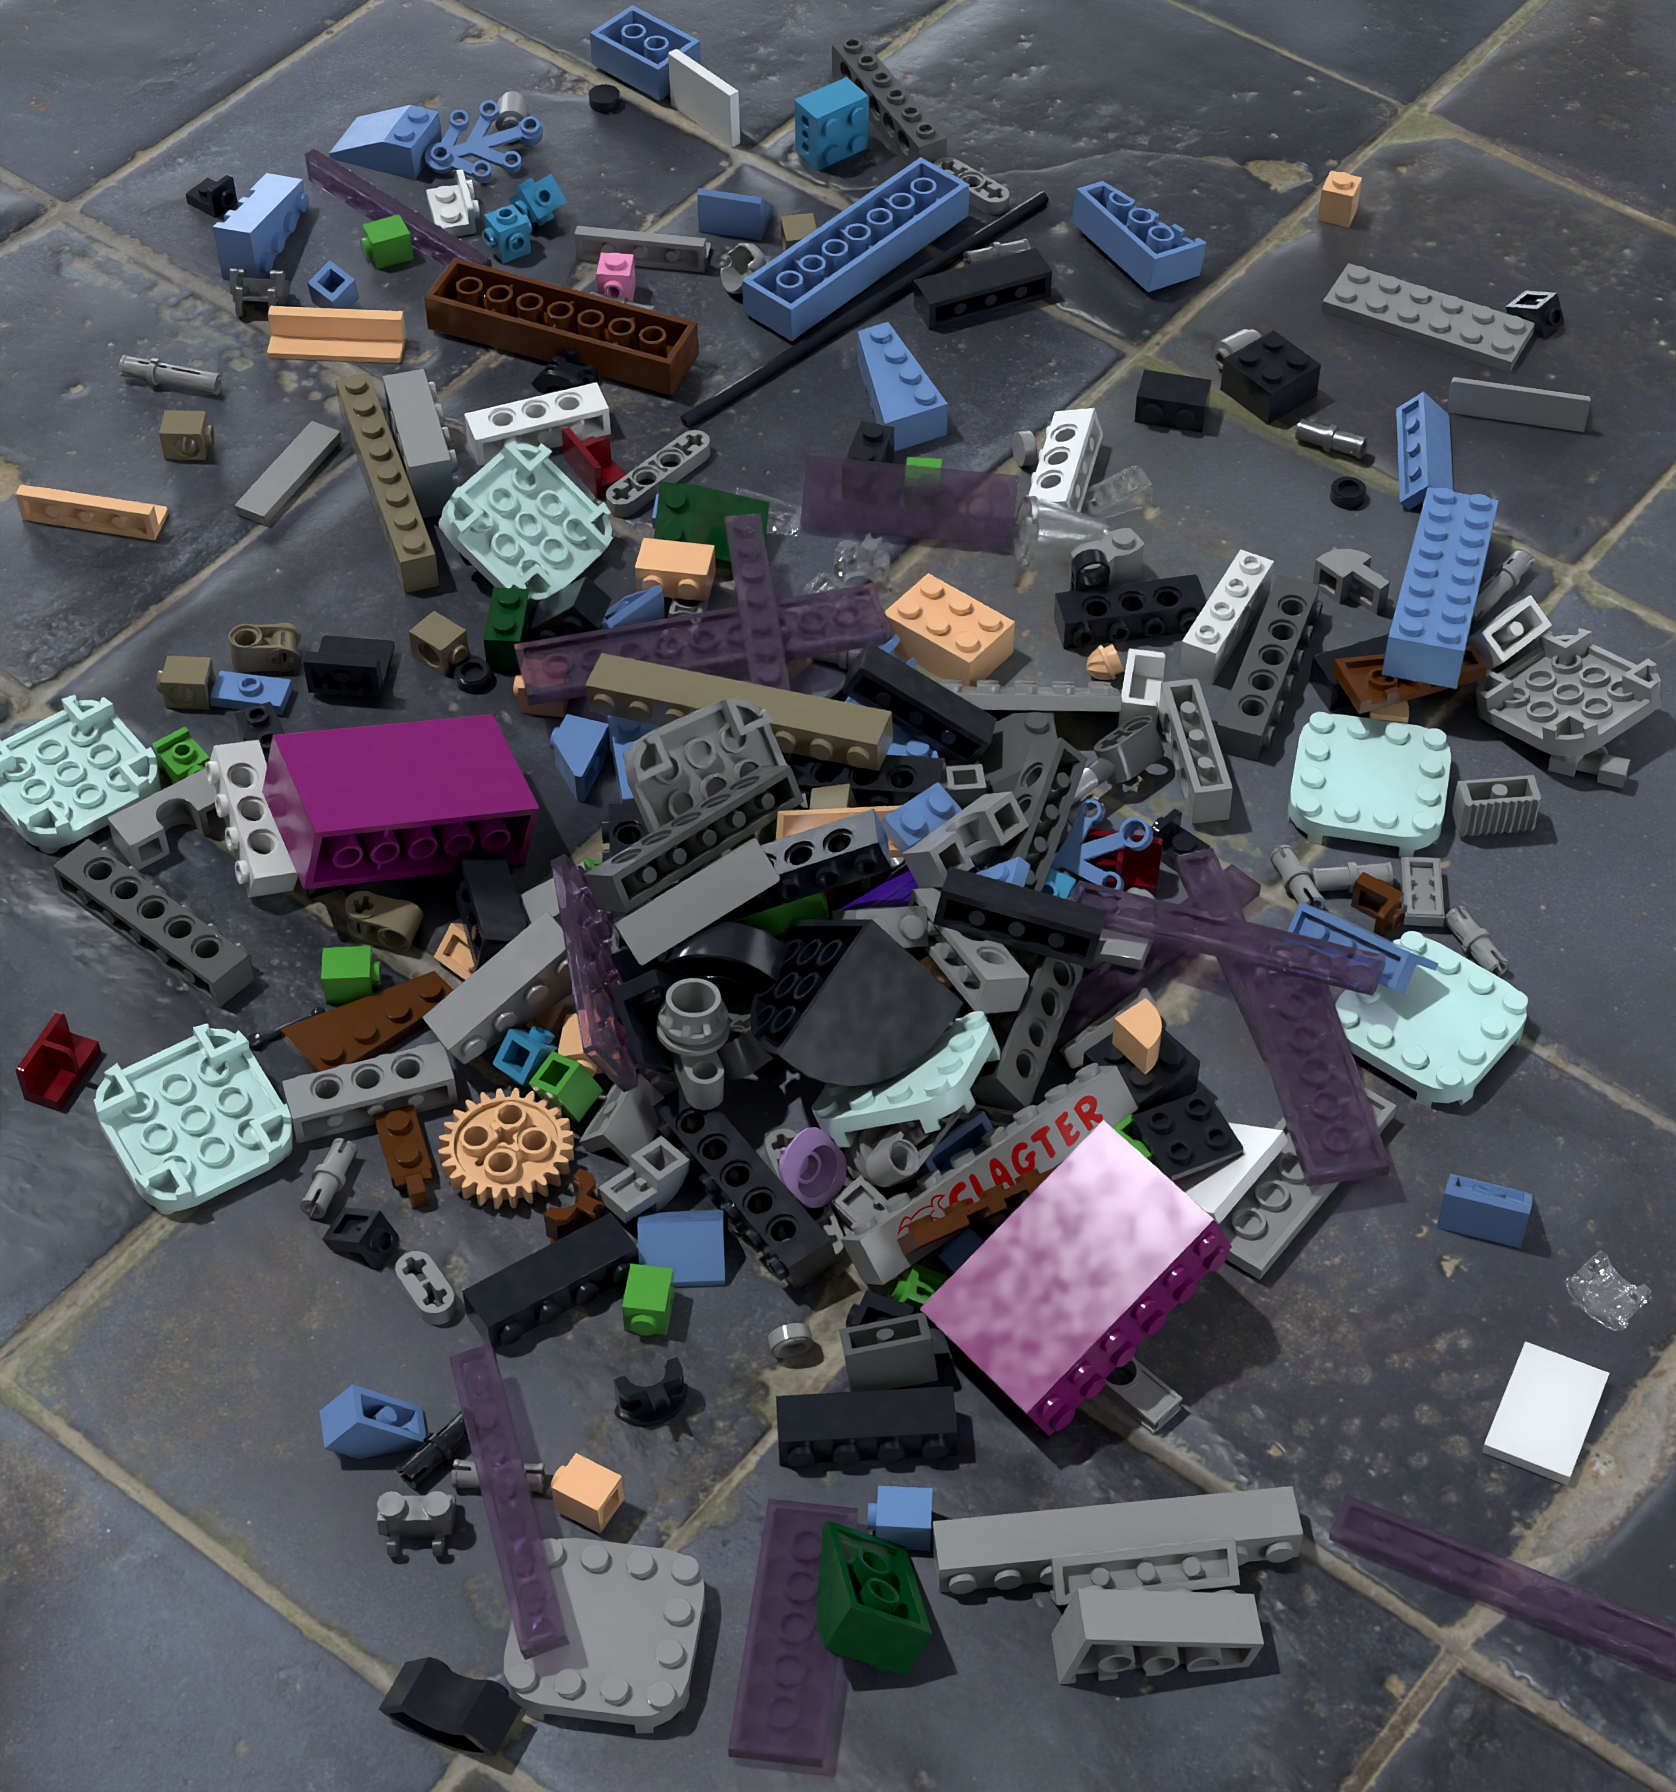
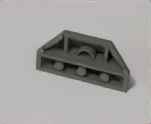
(1010, 745)

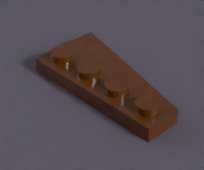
(1371, 690)
(366, 1025)
(962, 1215)

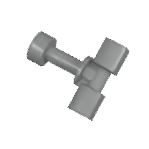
(1609, 768)

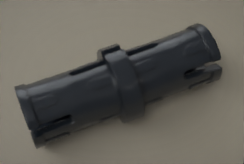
(435, 1451)

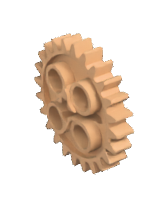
(508, 1140)

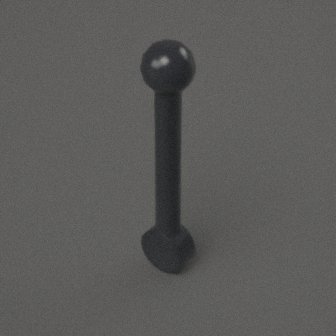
(257, 1041)

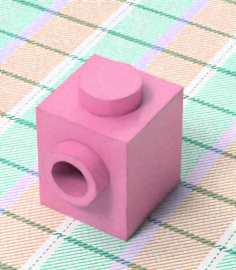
(616, 275)

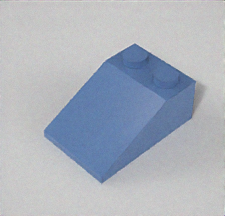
(390, 140)

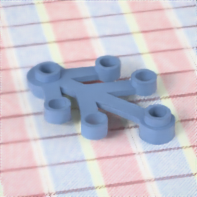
(481, 145)
(1074, 853)

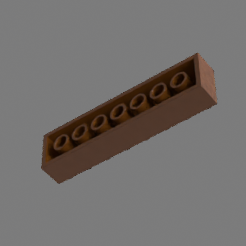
(544, 318)

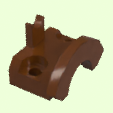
(587, 1208)

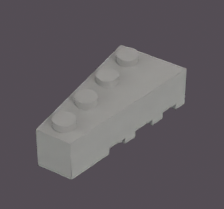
(505, 991)
(1154, 1631)

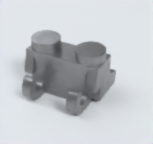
(258, 289)
(416, 1519)

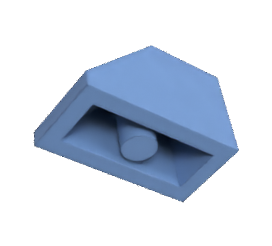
(580, 752)
(371, 1424)

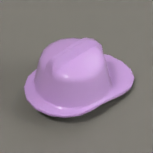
(812, 1167)

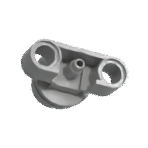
(692, 1028)
(894, 1151)

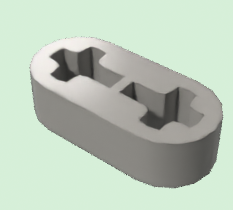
(418, 1292)

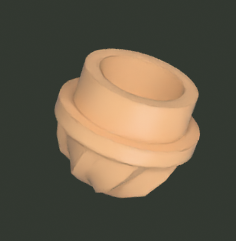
(1104, 663)

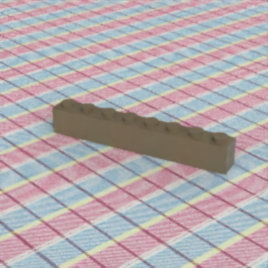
(387, 483)
(801, 721)

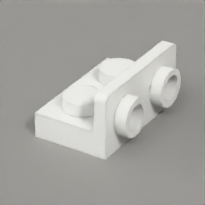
(455, 206)

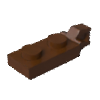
(405, 1152)

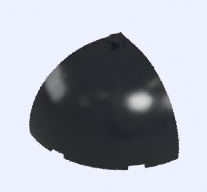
(850, 1004)

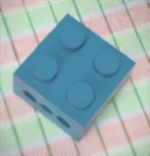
(831, 123)

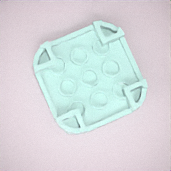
(526, 523)
(73, 774)
(1370, 781)
(1441, 1029)
(923, 1092)
(194, 1119)

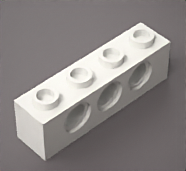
(538, 421)
(1067, 458)
(1226, 616)
(246, 765)

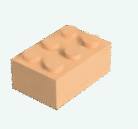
(950, 631)

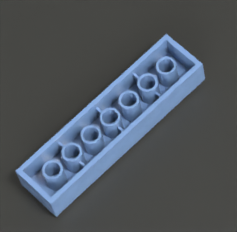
(855, 248)
(1440, 588)

